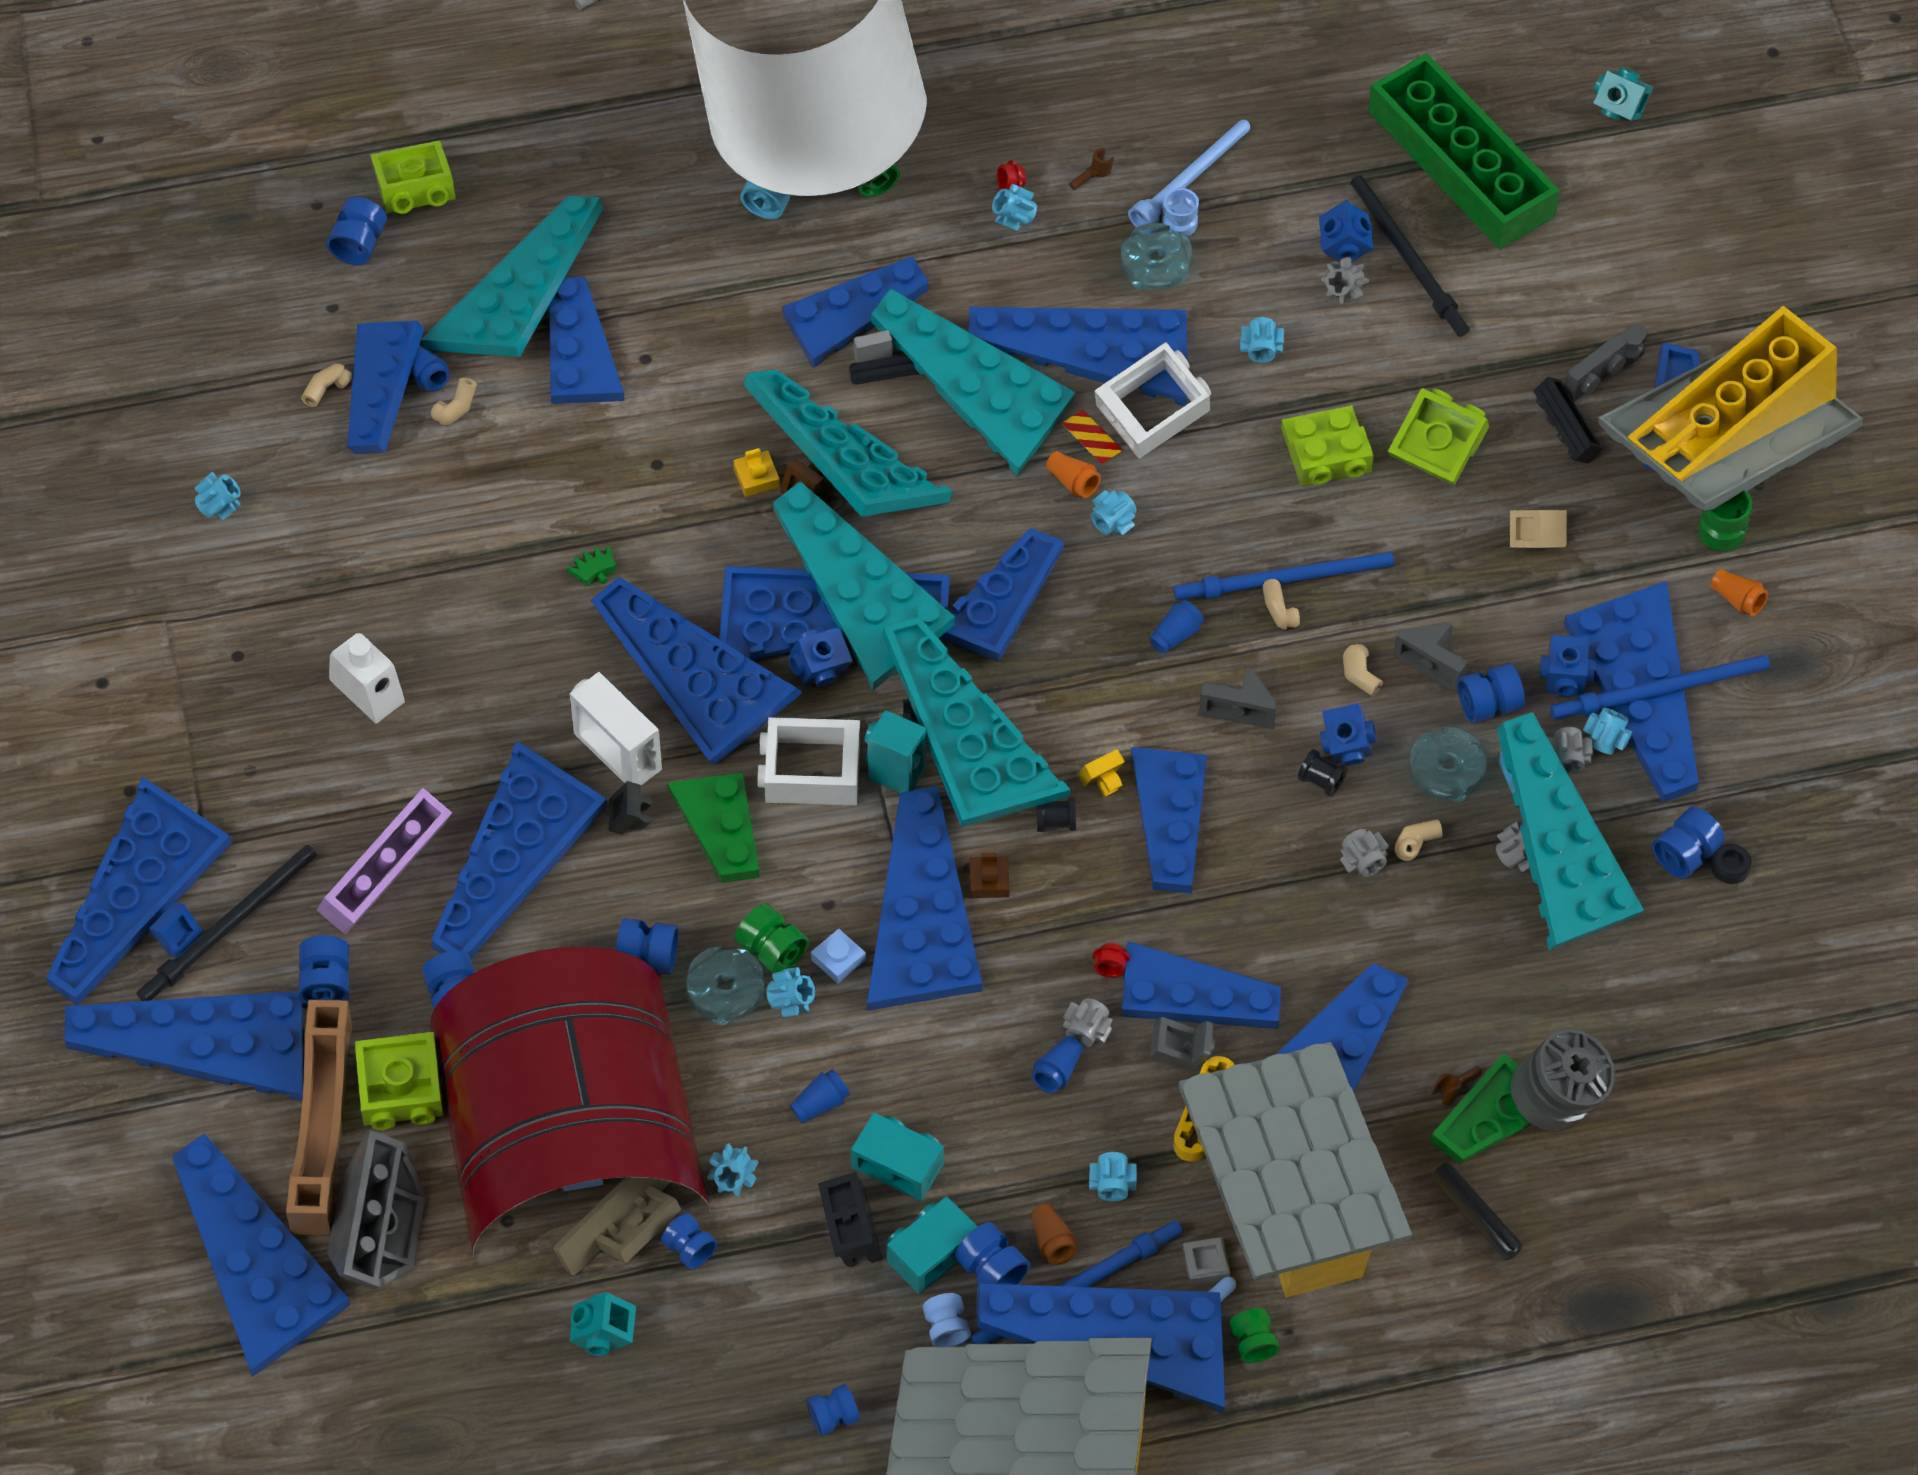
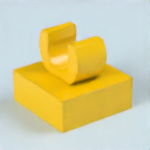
(756, 472)
(1104, 772)

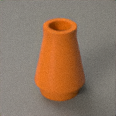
(1076, 475)
(1742, 593)

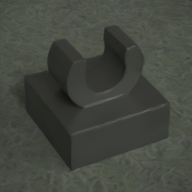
(626, 808)

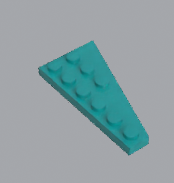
(513, 297)
(985, 386)
(847, 456)
(855, 581)
(971, 740)
(1564, 849)

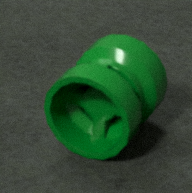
(1254, 1335)

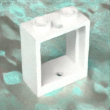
(1123, 421)
(615, 730)
(810, 788)

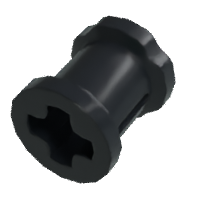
(1322, 773)
(1057, 815)

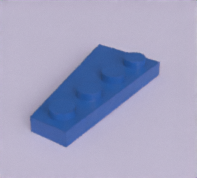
(839, 313)
(578, 349)
(379, 380)
(1003, 597)
(1170, 806)

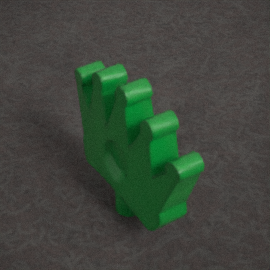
(593, 567)

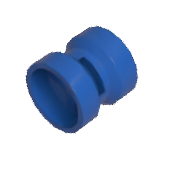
(689, 1241)
(834, 1409)

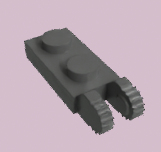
(1606, 360)

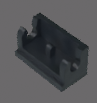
(849, 1219)

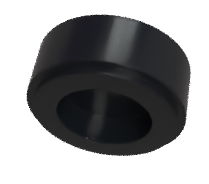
(1731, 864)

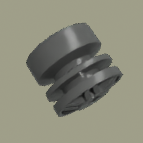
(1562, 1080)

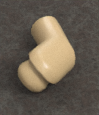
(322, 380)
(458, 406)
(1275, 603)
(1356, 669)
(1414, 835)

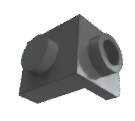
(1182, 1044)

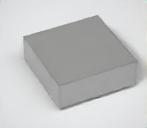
(872, 346)
(1206, 1260)

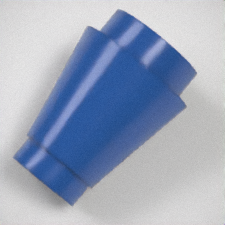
(430, 369)
(1178, 625)
(1056, 1066)
(820, 1096)

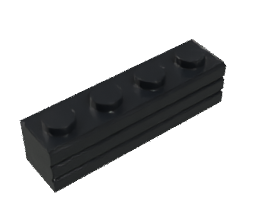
(1567, 420)

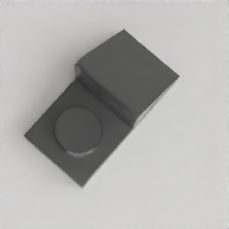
(1426, 651)
(1246, 705)

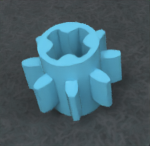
(1014, 207)
(1262, 340)
(217, 496)
(1113, 513)
(1608, 731)
(790, 992)
(1112, 1176)
(727, 1178)

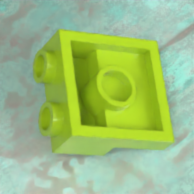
(413, 177)
(1439, 435)
(1327, 446)
(398, 1080)

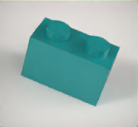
(895, 752)
(897, 1156)
(929, 1244)

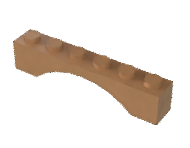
(324, 1089)

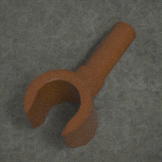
(1098, 168)
(1451, 1084)

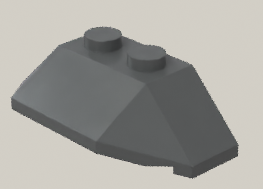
(377, 1213)

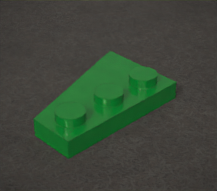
(721, 821)
(1482, 1116)

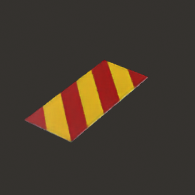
(1092, 436)

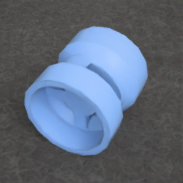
(1181, 211)
(946, 1320)

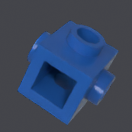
(1345, 232)
(819, 657)
(1567, 666)
(1348, 734)

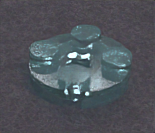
(1156, 273)
(1442, 782)
(729, 1004)

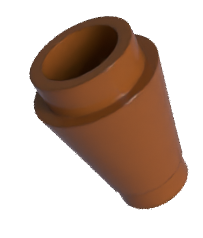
(1053, 1236)

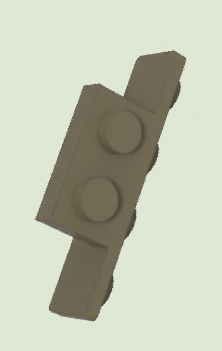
(619, 1223)

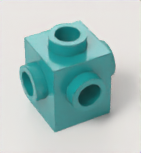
(1633, 94)
(602, 1324)

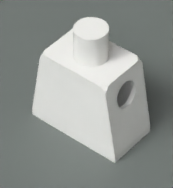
(359, 668)

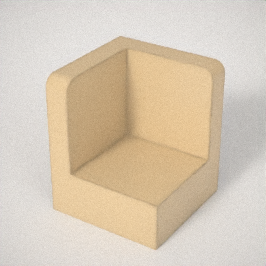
(1538, 528)

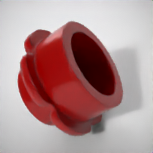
(1010, 174)
(1110, 960)

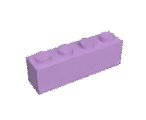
(384, 861)

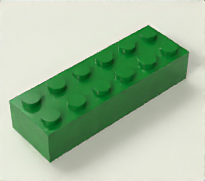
(1463, 151)

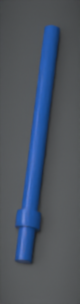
(1212, 586)
(1592, 703)
(1142, 1247)

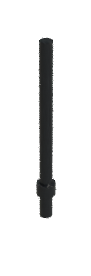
(1442, 302)
(172, 970)

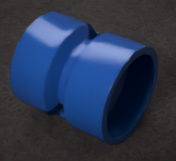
(356, 231)
(1497, 691)
(1690, 839)
(652, 944)
(323, 969)
(445, 972)
(989, 1257)

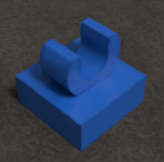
(175, 929)

